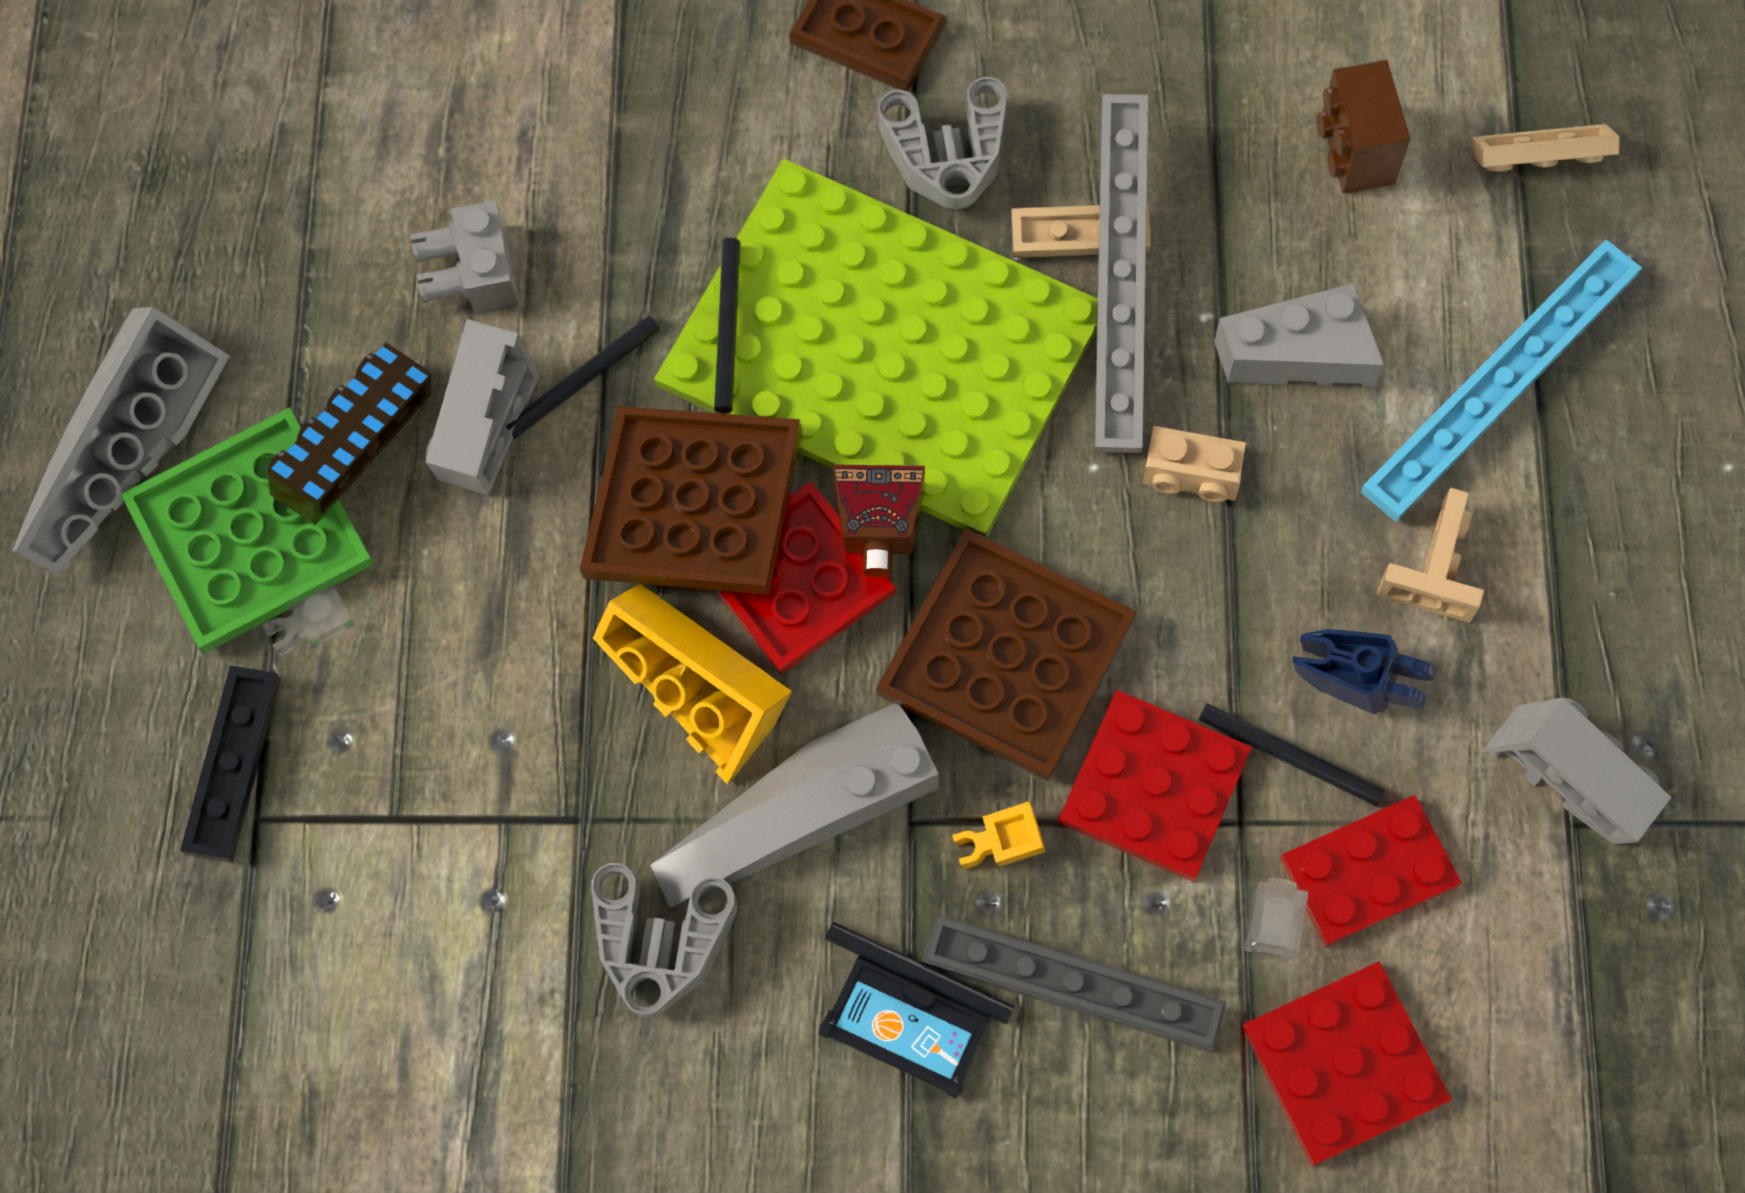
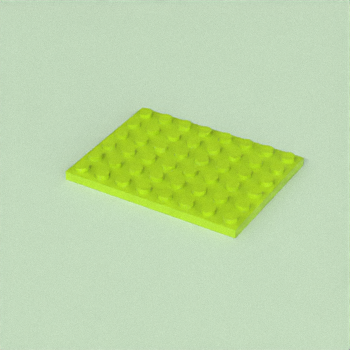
(889, 343)

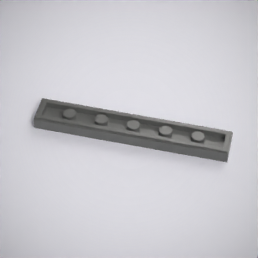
(1074, 983)

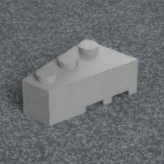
(1301, 340)
(484, 394)
(1583, 767)

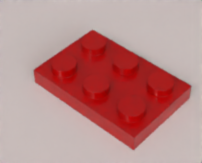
(1371, 870)

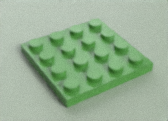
(230, 545)

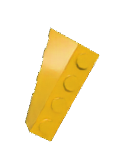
(693, 676)

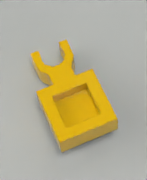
(1008, 836)

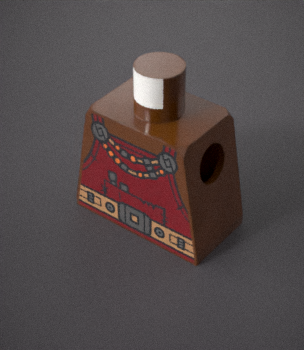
(879, 511)

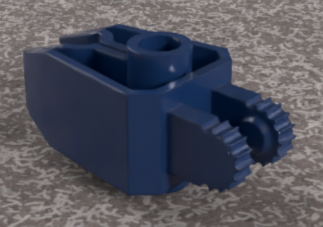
(1361, 669)

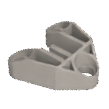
(910, 151)
(698, 944)

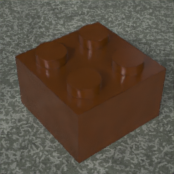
(1363, 127)

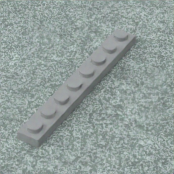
(1121, 274)

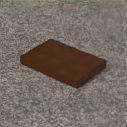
(871, 36)

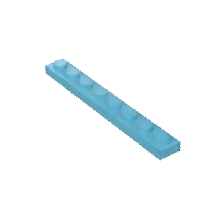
(1500, 381)

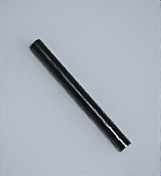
(727, 326)
(583, 376)
(1292, 754)
(919, 972)

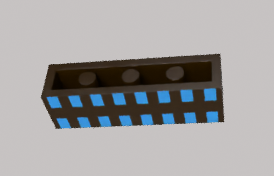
(348, 433)

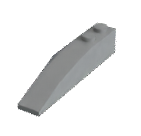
(121, 429)
(805, 801)

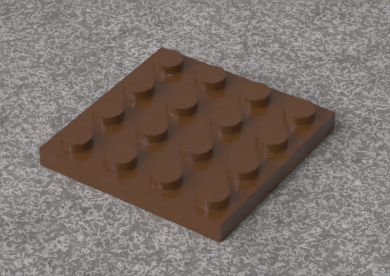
(692, 500)
(1006, 654)

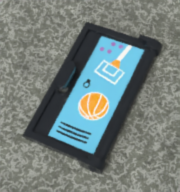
(900, 1031)

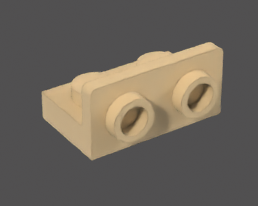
(1194, 464)

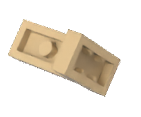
(1435, 586)

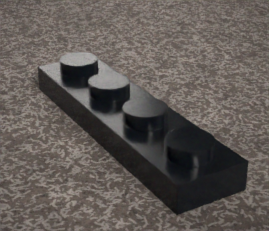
(230, 764)

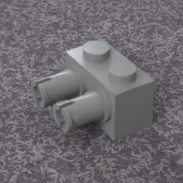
(484, 255)

